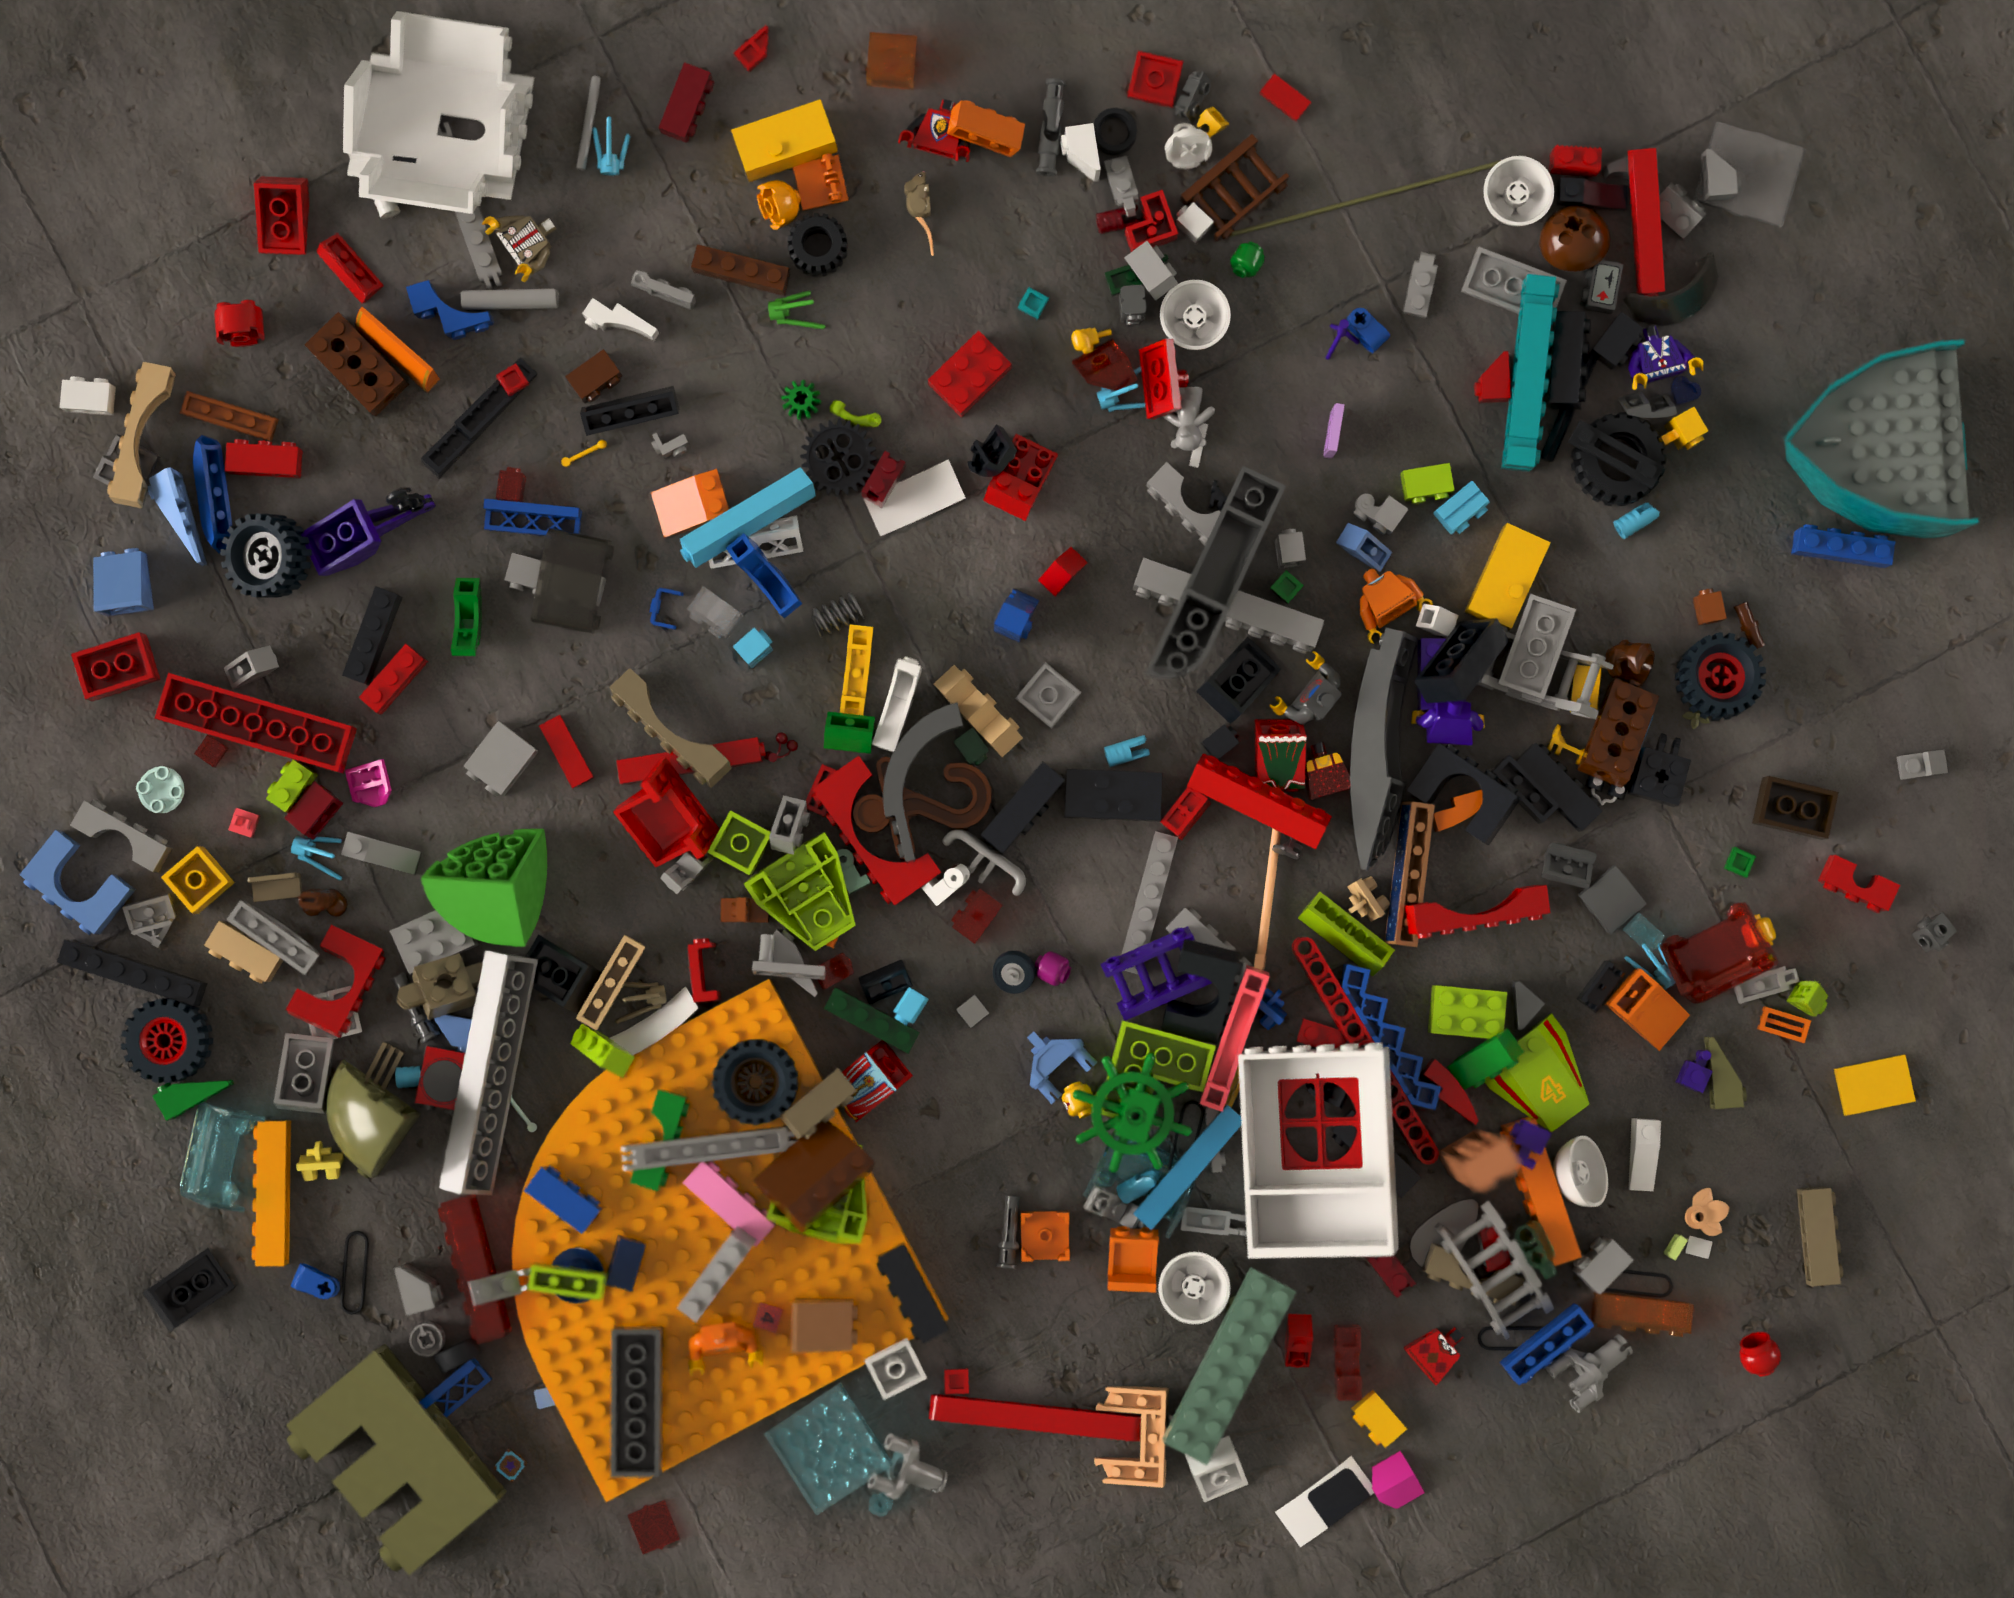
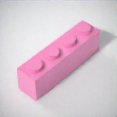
(728, 1201)

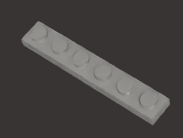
(1150, 893)

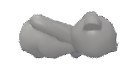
(1188, 420)

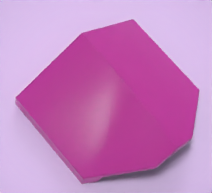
(369, 783)
(1395, 1481)

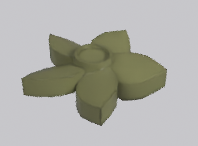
(1695, 718)

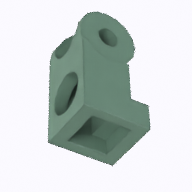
(853, 880)

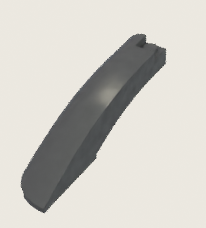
(1216, 575)
(1375, 749)

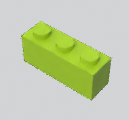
(602, 1050)
(567, 1281)

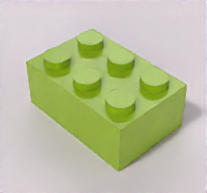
(1466, 1012)

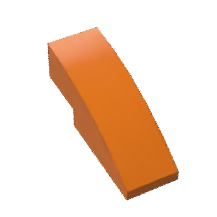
(1463, 808)

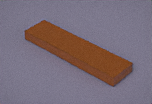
(229, 416)

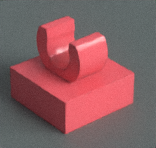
(244, 822)

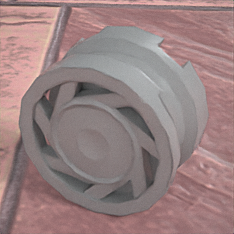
(427, 1339)

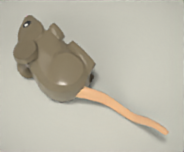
(919, 202)

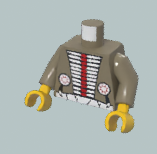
(523, 241)

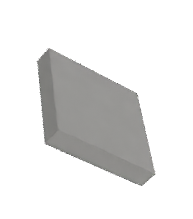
(1048, 695)

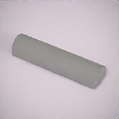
(509, 299)

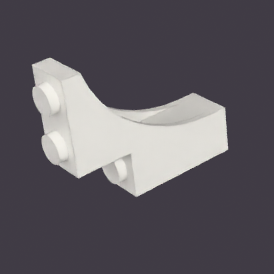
(897, 704)

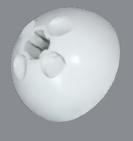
(1518, 178)
(1194, 302)
(1581, 1172)
(1201, 1298)

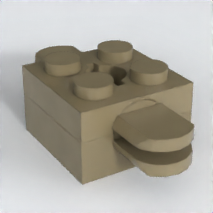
(439, 995)

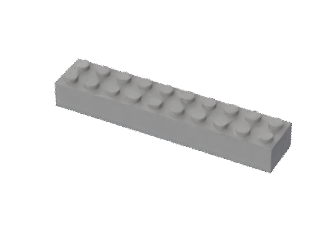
(488, 1073)

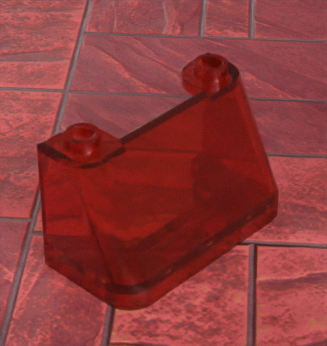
(1719, 956)

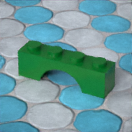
(669, 1111)

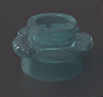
(875, 1509)

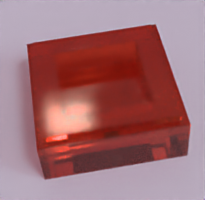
(211, 751)

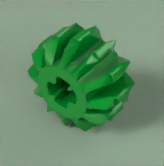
(810, 401)

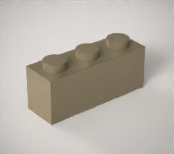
(818, 1105)

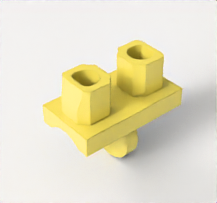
(319, 1159)

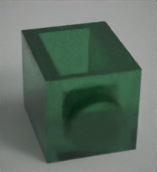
(972, 747)

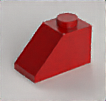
(1495, 381)

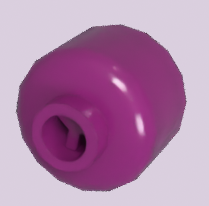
(1053, 968)

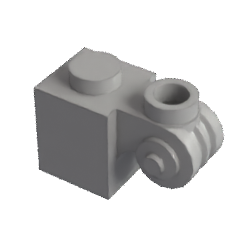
(1383, 517)

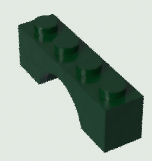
(871, 1020)

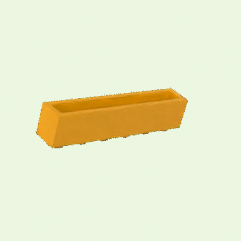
(272, 1193)

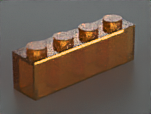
(1642, 1312)

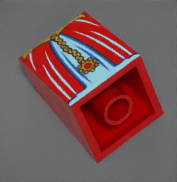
(875, 1078)

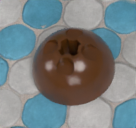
(1574, 238)

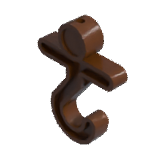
(870, 812)

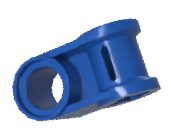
(1369, 330)
(311, 1281)

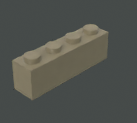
(1819, 1236)

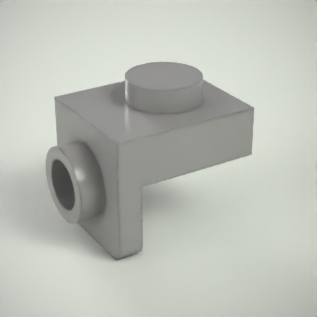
(674, 447)

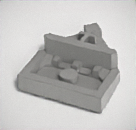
(151, 918)

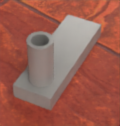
(767, 967)

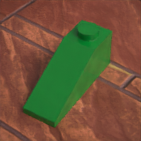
(181, 1097)

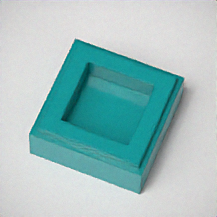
(1033, 303)

